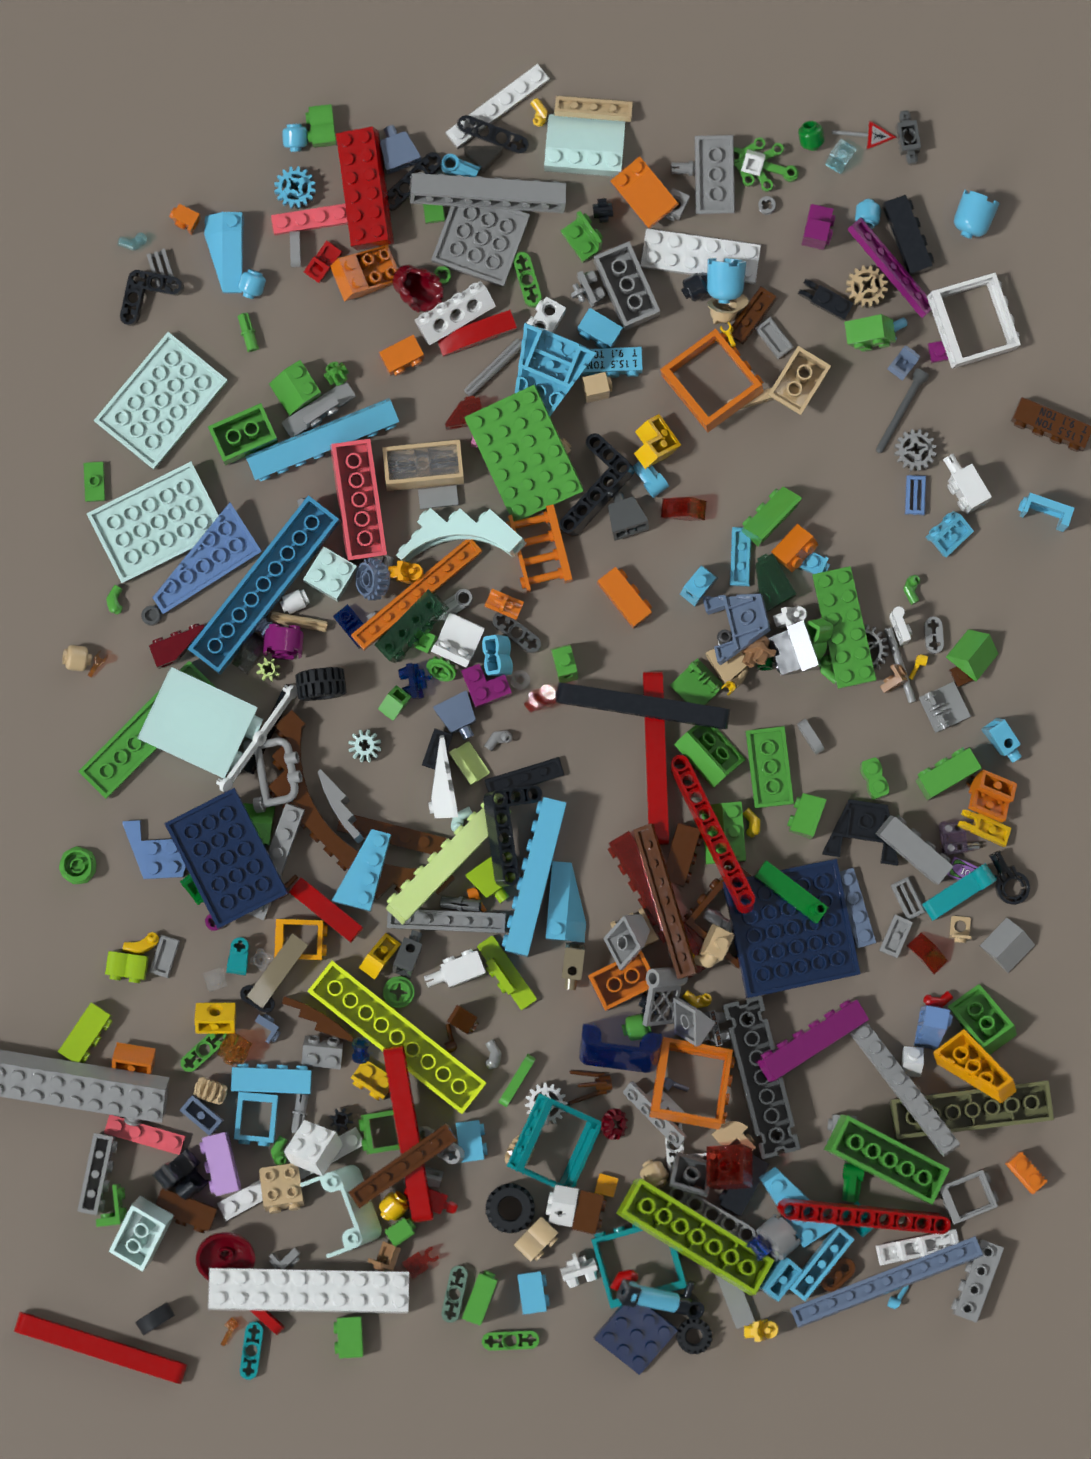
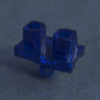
(416, 678)

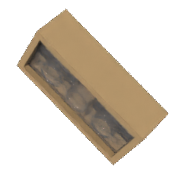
(423, 465)

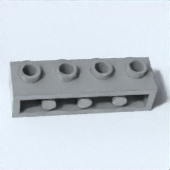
(914, 849)
(96, 1174)
(977, 1282)

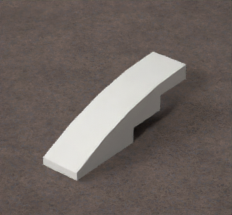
(915, 1247)

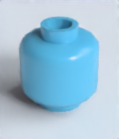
(295, 137)
(869, 212)
(252, 283)

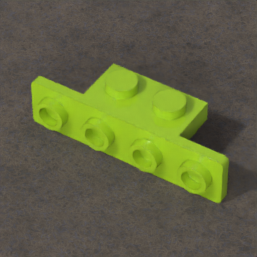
(506, 973)

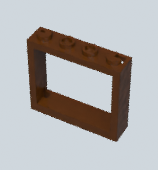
(704, 899)

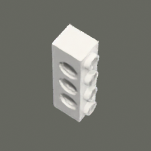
(450, 322)

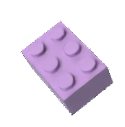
(220, 1164)

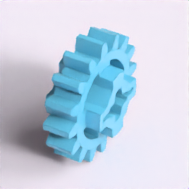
(301, 183)

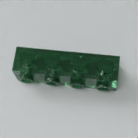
(412, 626)

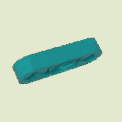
(255, 1366)

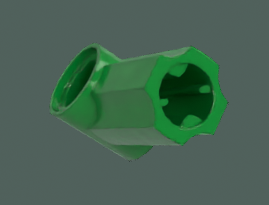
(852, 1182)

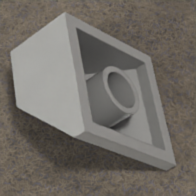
(627, 939)

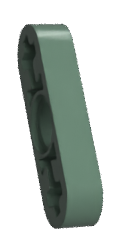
(456, 1309)

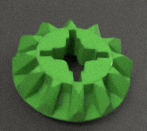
(446, 674)
(405, 985)

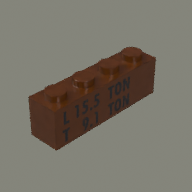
(1051, 424)

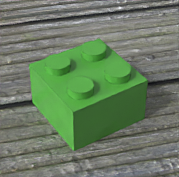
(870, 332)

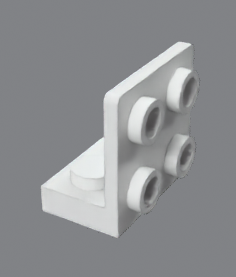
(458, 640)

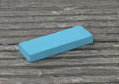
(740, 558)

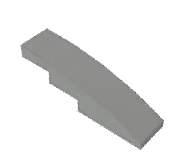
(338, 801)

